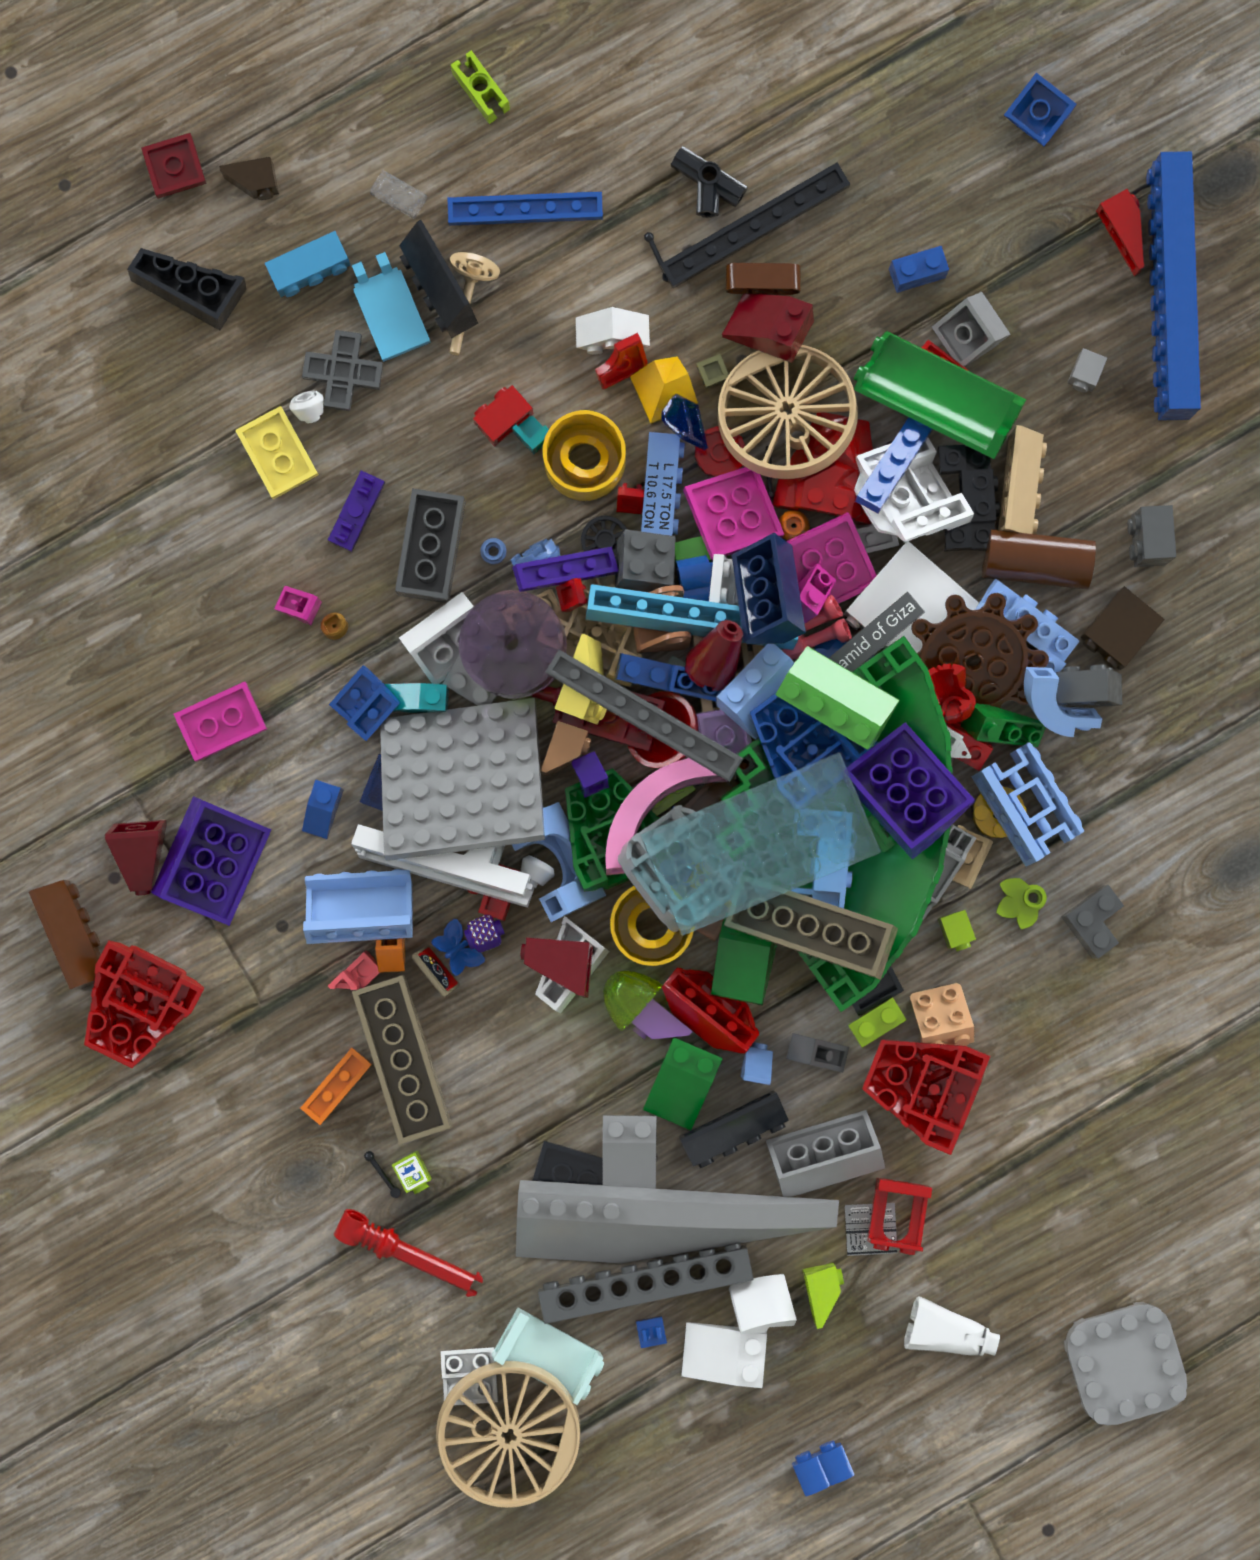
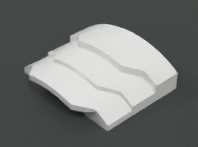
(919, 501)

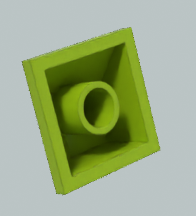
(823, 1290)

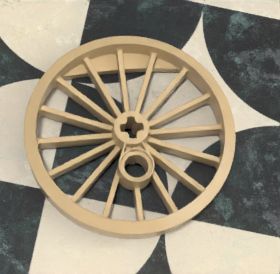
(793, 422)
(566, 1451)

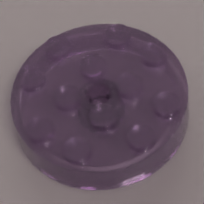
(492, 627)

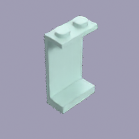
(551, 1349)

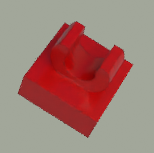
(630, 499)
(571, 595)

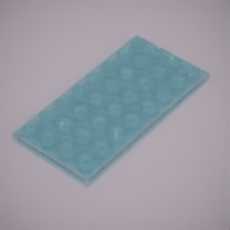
(760, 843)

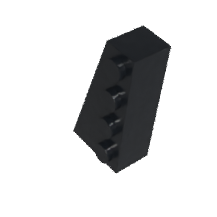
(195, 289)

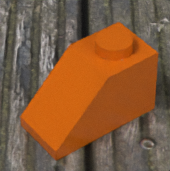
(390, 955)

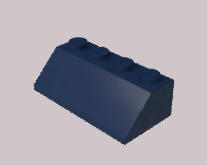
(768, 592)

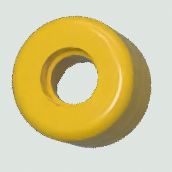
(578, 429)
(632, 943)

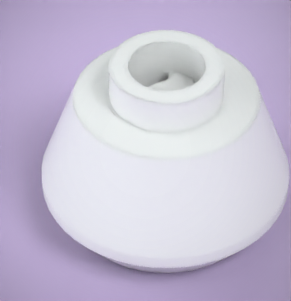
(307, 406)
(538, 870)

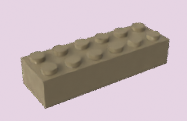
(819, 931)
(402, 1059)

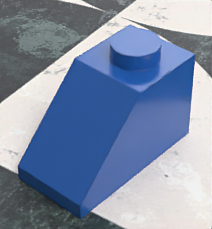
(321, 809)

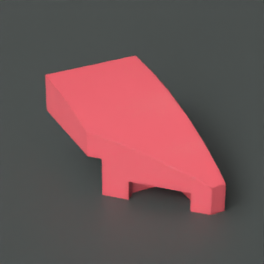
(358, 974)

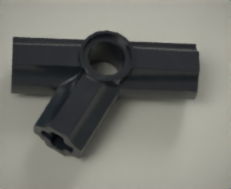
(708, 191)

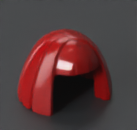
(953, 697)

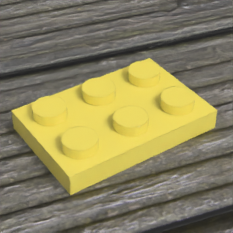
(277, 452)

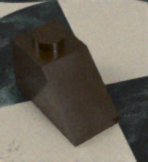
(253, 177)

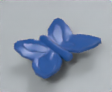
(456, 952)

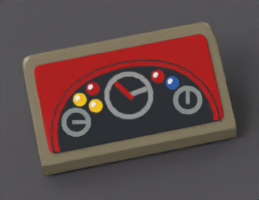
(435, 970)

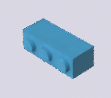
(308, 264)

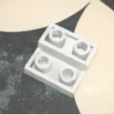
(723, 581)
(762, 1304)
(459, 1363)

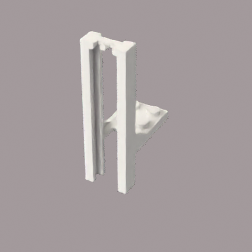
(473, 871)

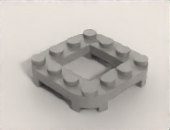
(641, 873)

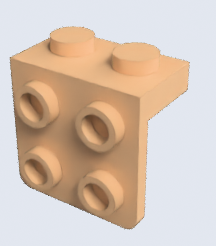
(943, 1015)

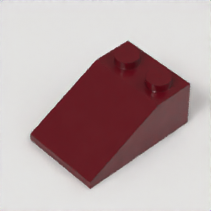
(770, 324)

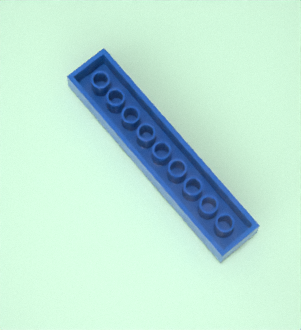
(1174, 286)

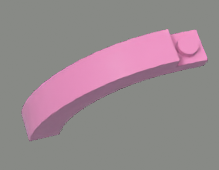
(645, 797)

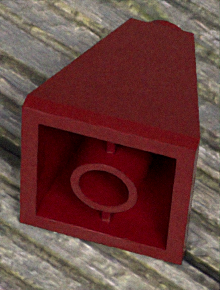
(137, 852)

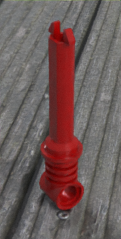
(354, 1229)

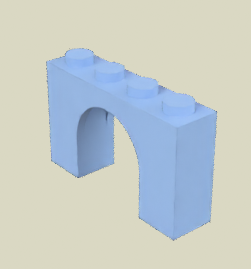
(570, 895)

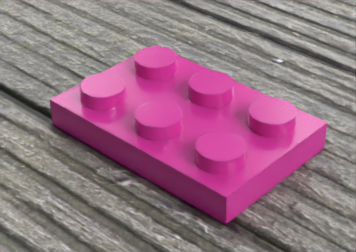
(220, 721)

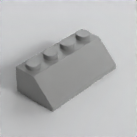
(825, 1154)

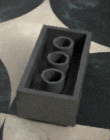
(430, 545)

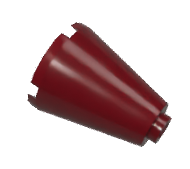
(716, 656)

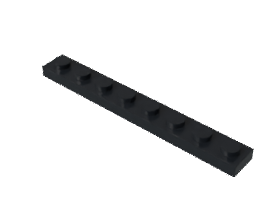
(755, 225)

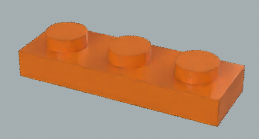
(336, 1086)

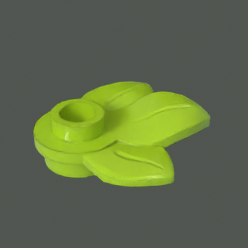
(1017, 903)

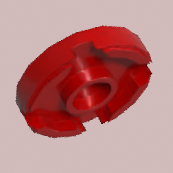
(717, 458)

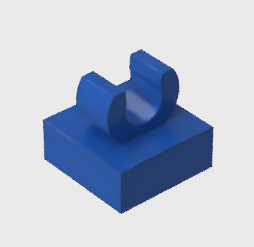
(651, 1331)

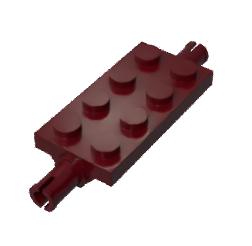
(610, 727)

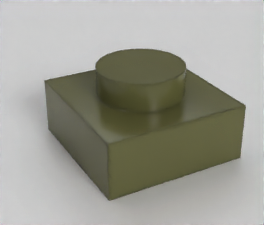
(712, 371)

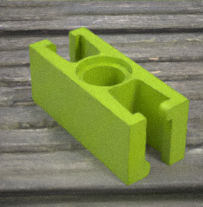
(480, 97)

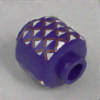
(484, 933)

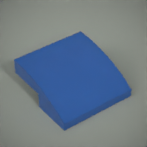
(364, 703)

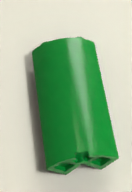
(939, 394)

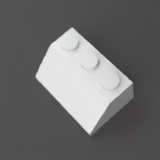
(436, 638)

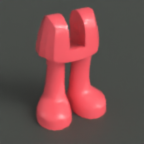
(838, 630)

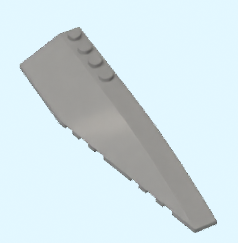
(650, 1223)

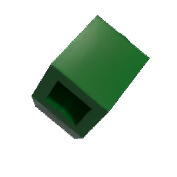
(1003, 726)

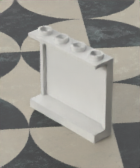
(913, 573)

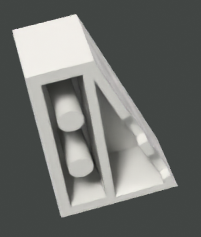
(555, 994)

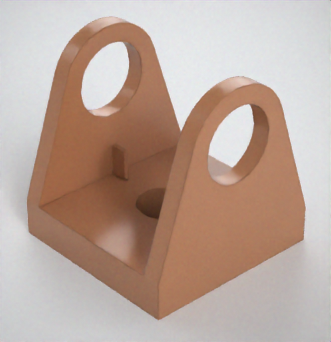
(655, 640)

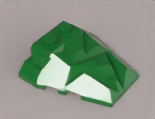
(589, 830)

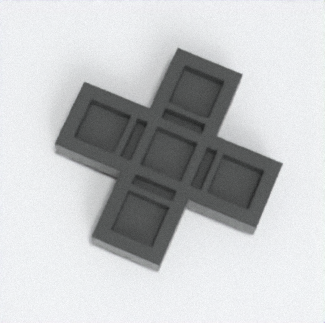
(342, 370)

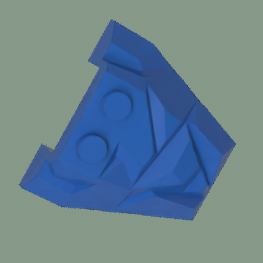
(797, 739)

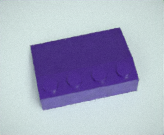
(908, 790)
(211, 861)

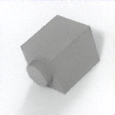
(1087, 370)

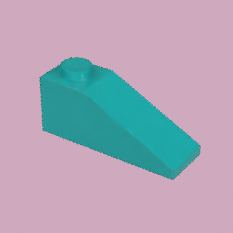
(420, 697)

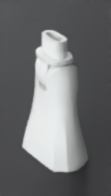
(947, 1332)

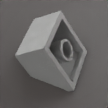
(971, 329)

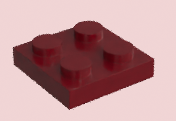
(173, 165)

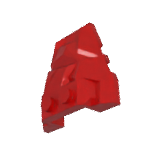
(832, 488)
(136, 1002)
(927, 1087)

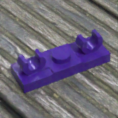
(356, 511)

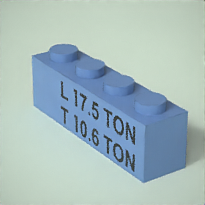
(660, 484)

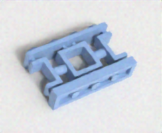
(1011, 812)

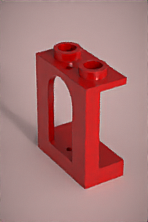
(913, 1239)

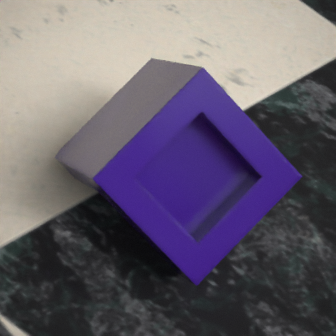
(590, 774)

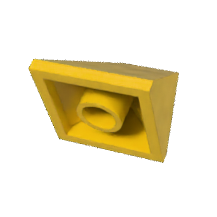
(659, 382)

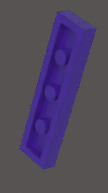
(563, 568)

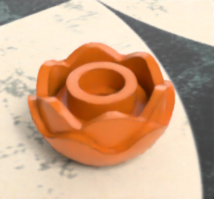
(797, 518)

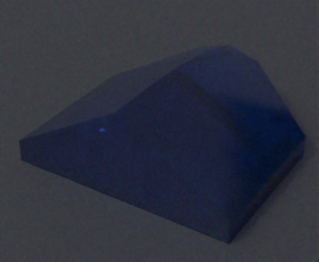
(685, 420)

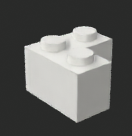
(608, 326)

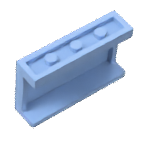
(358, 906)

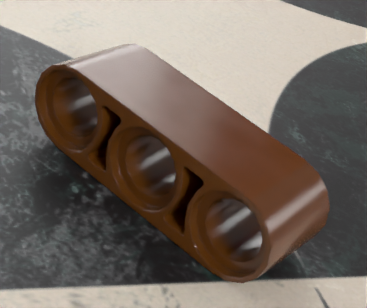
(763, 278)

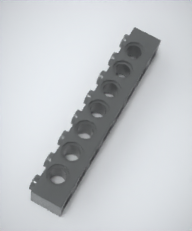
(554, 1310)

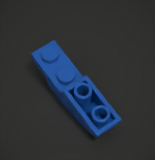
(661, 677)

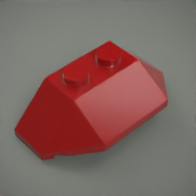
(717, 1020)

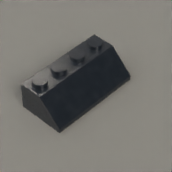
(437, 281)
(733, 1129)

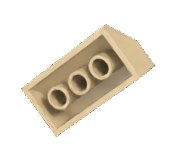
(1022, 481)

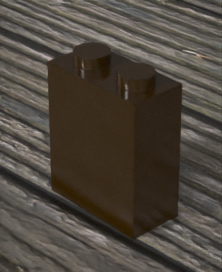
(1121, 629)

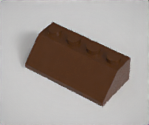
(68, 931)

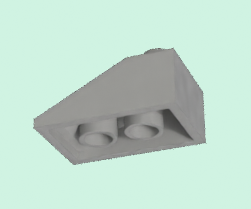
(629, 1150)

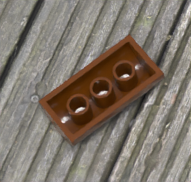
(1039, 559)

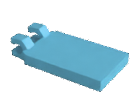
(389, 310)

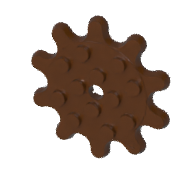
(992, 638)

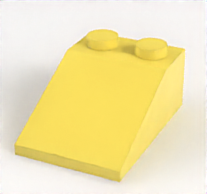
(572, 702)

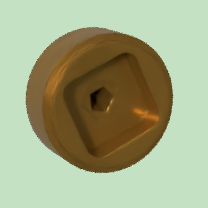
(334, 626)

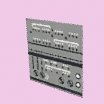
(857, 1228)

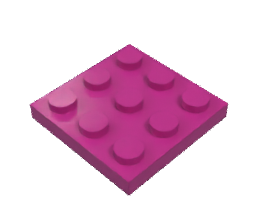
(732, 511)
(839, 552)

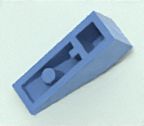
(757, 1064)

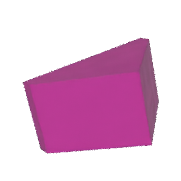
(298, 604)

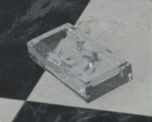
(398, 194)

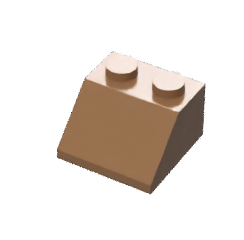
(565, 746)

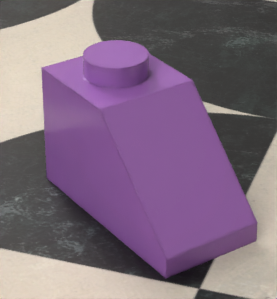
(658, 1023)

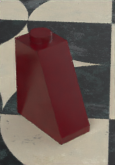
(561, 961)

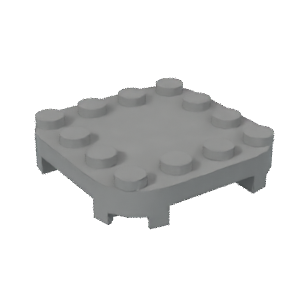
(1126, 1364)

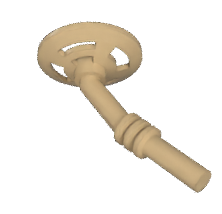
(475, 266)

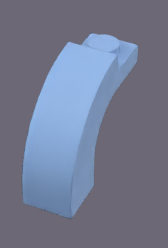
(1040, 693)

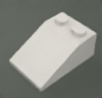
(724, 1355)

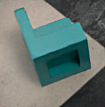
(531, 434)

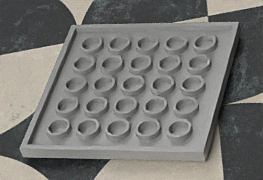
(461, 779)

